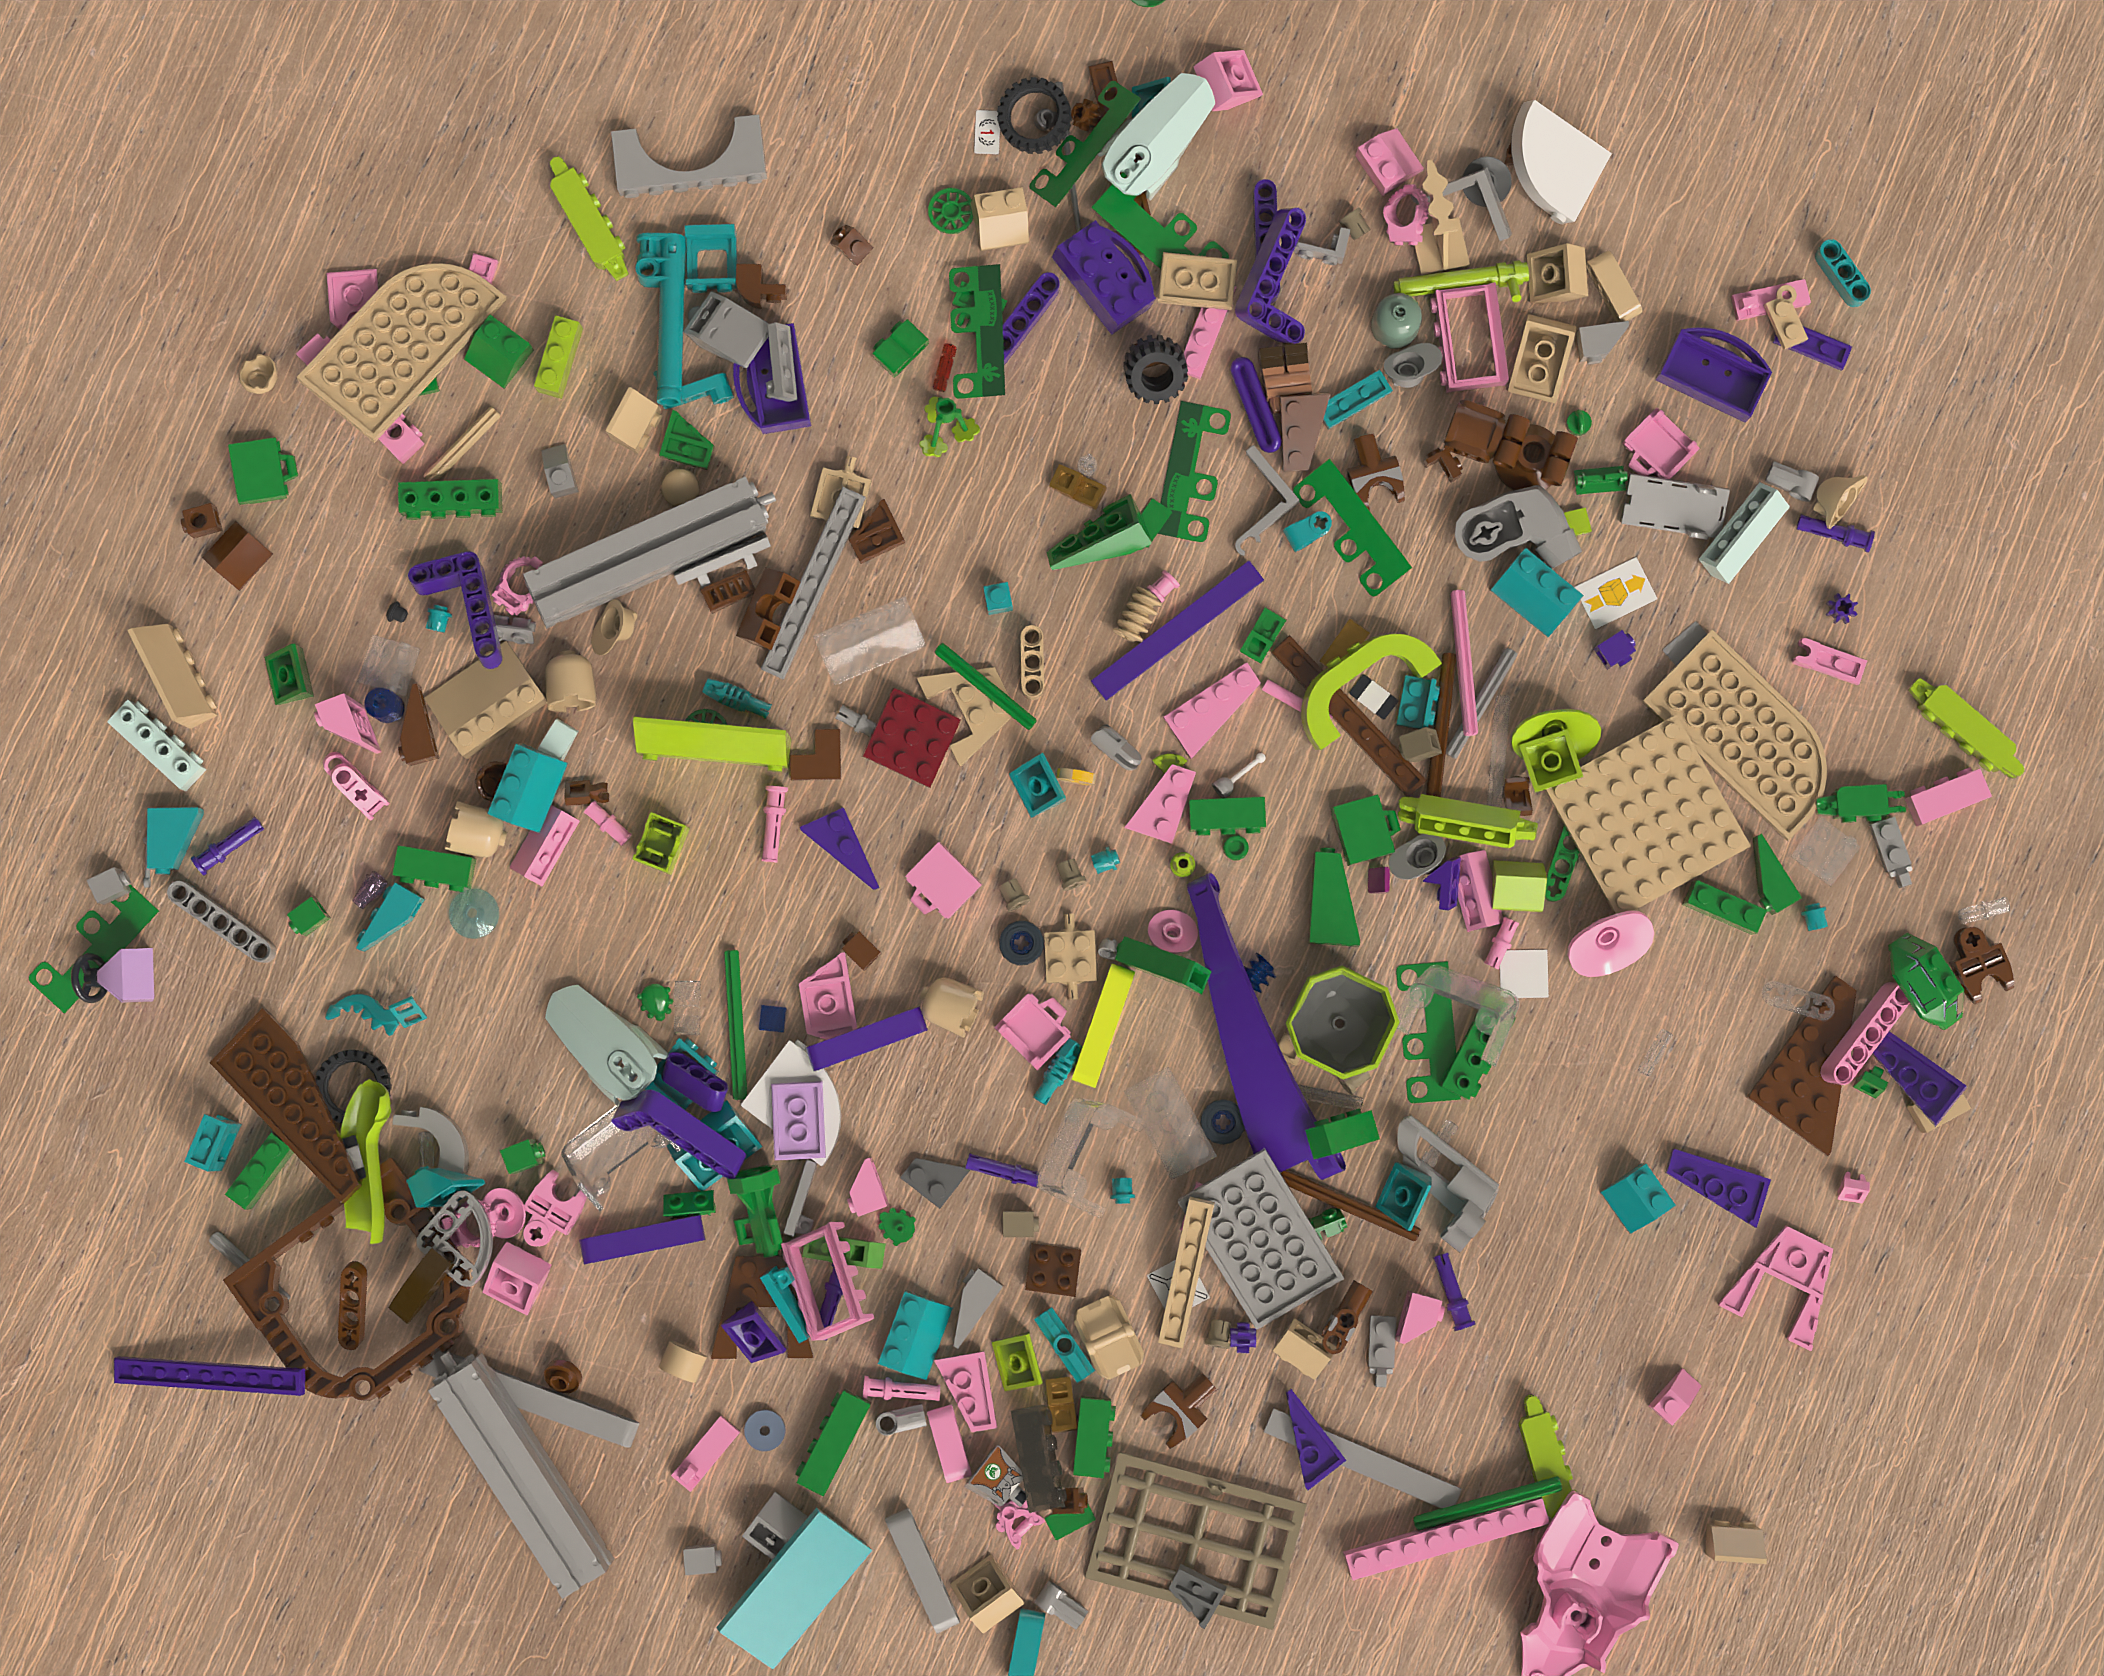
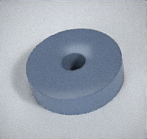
(756, 1438)

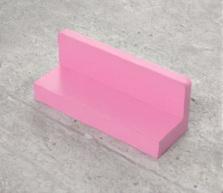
(543, 849)
(1476, 892)

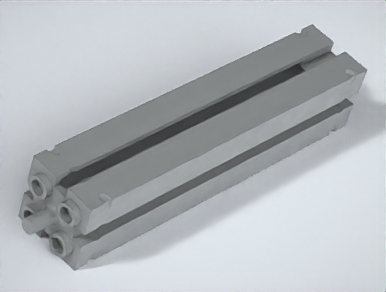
(648, 551)
(520, 1473)

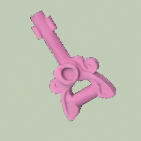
(1006, 1517)

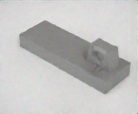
(783, 382)
(797, 1222)

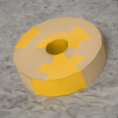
(1075, 776)

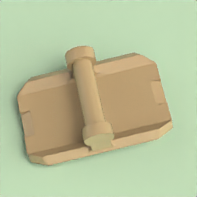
(1108, 1337)

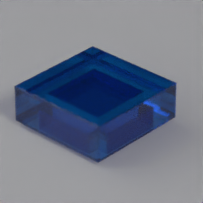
(772, 1018)

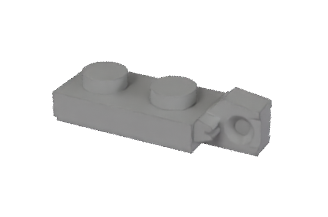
(1892, 850)
(1381, 1347)

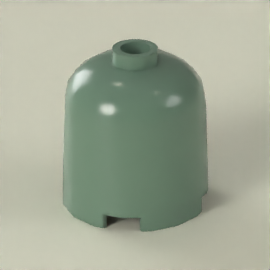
(1392, 329)

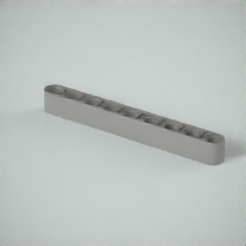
(556, 1406)

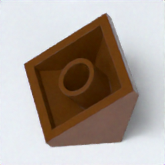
(237, 556)

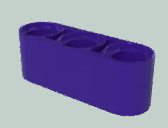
(694, 1081)

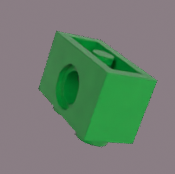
(523, 1156)

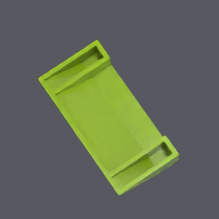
(712, 743)

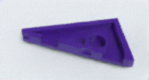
(839, 839)
(1315, 1449)

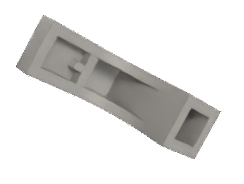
(451, 1140)

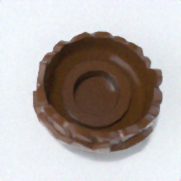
(489, 778)

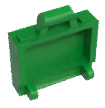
(259, 471)
(1364, 829)

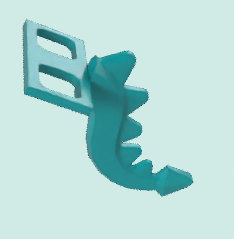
(380, 1016)

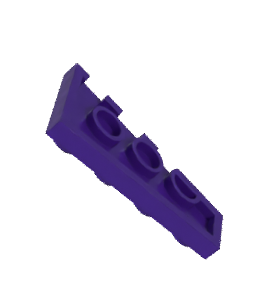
(1920, 1078)
(1726, 1186)

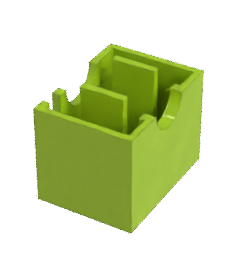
(661, 843)

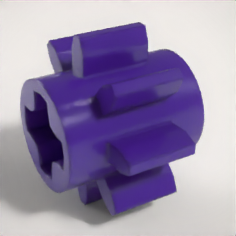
(1840, 615)
(1243, 1337)

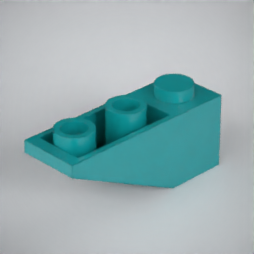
(395, 912)

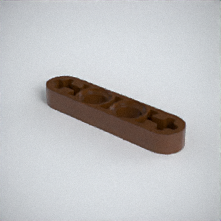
(347, 1304)

